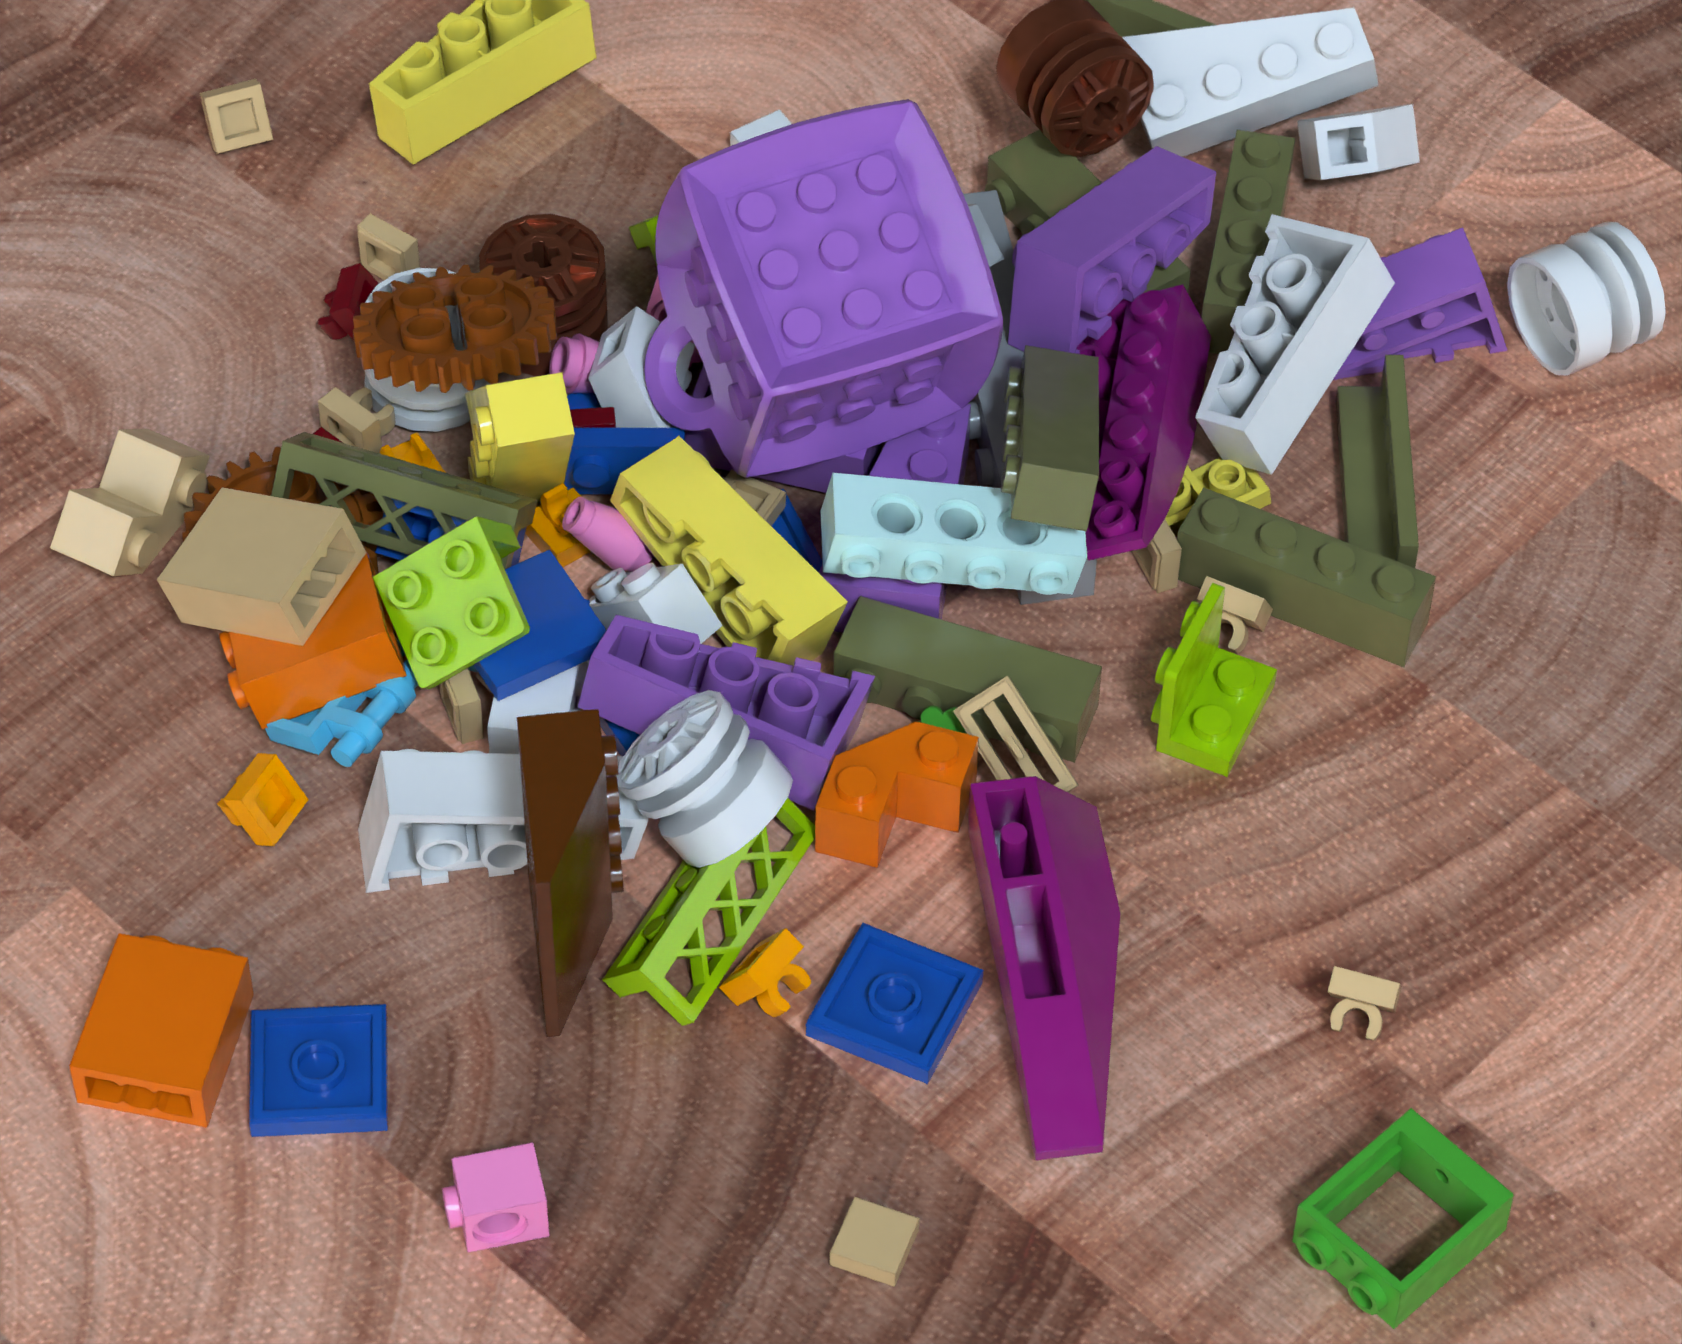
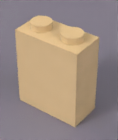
(262, 566)

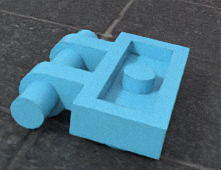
(338, 719)

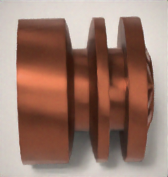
(1074, 77)
(564, 260)

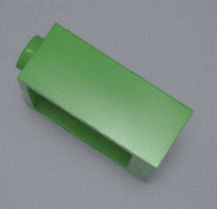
(1437, 1170)

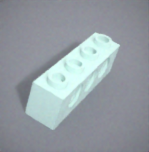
(943, 536)

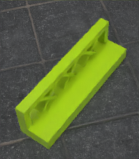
(679, 915)

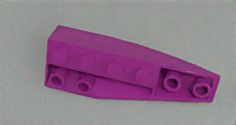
(1147, 413)
(1053, 951)

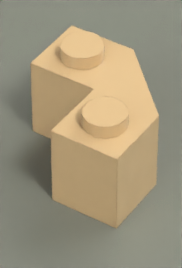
(136, 505)

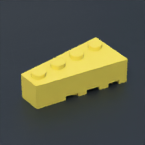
(478, 70)
(521, 434)
(736, 559)

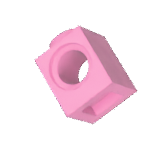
(497, 1198)

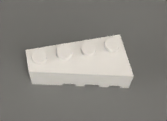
(1249, 75)
(1290, 338)
(453, 814)

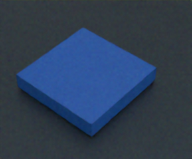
(560, 633)
(894, 1003)
(319, 1070)

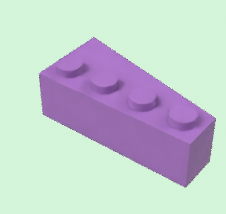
(1105, 249)
(927, 454)
(792, 708)

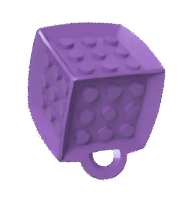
(822, 290)

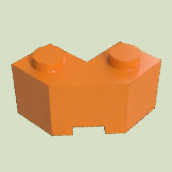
(905, 774)

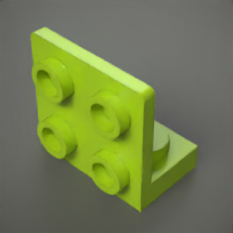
(454, 600)
(1208, 692)

